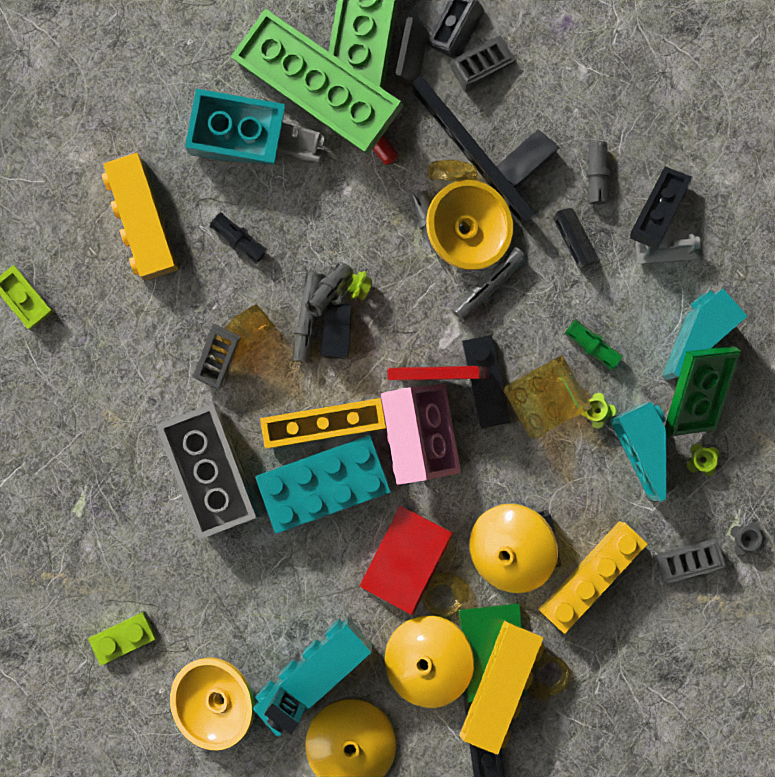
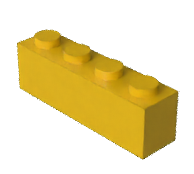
(140, 217)
(322, 423)
(592, 576)
(501, 688)

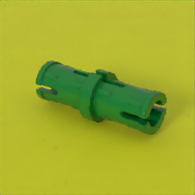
(593, 344)

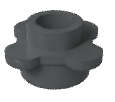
(755, 542)

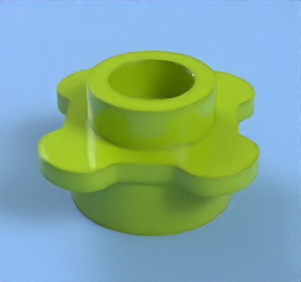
(359, 285)
(607, 411)
(711, 456)

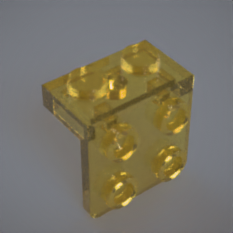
(547, 397)

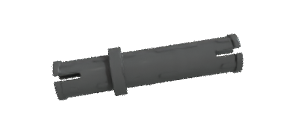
(464, 309)
(307, 322)

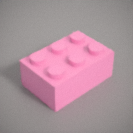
(420, 433)

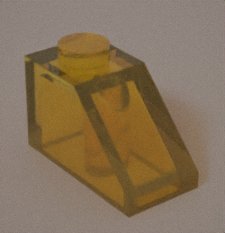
(252, 326)

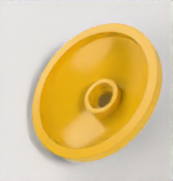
(484, 217)
(526, 539)
(448, 659)
(198, 705)
(355, 724)

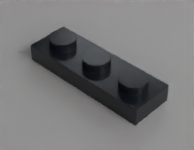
(660, 207)
(487, 393)
(284, 711)

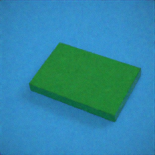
(701, 390)
(482, 630)

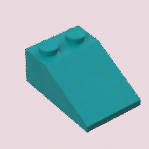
(234, 128)
(704, 327)
(644, 442)

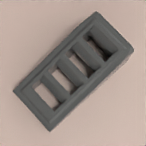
(467, 82)
(209, 375)
(716, 555)

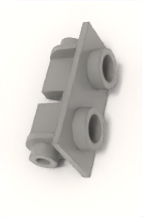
(306, 146)
(674, 247)

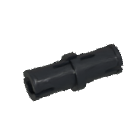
(238, 238)

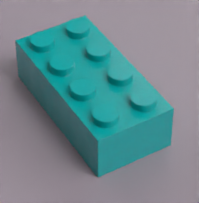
(322, 484)
(319, 669)

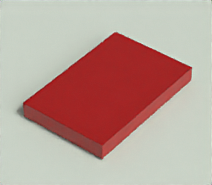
(438, 373)
(406, 560)

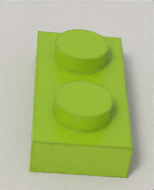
(23, 298)
(122, 638)

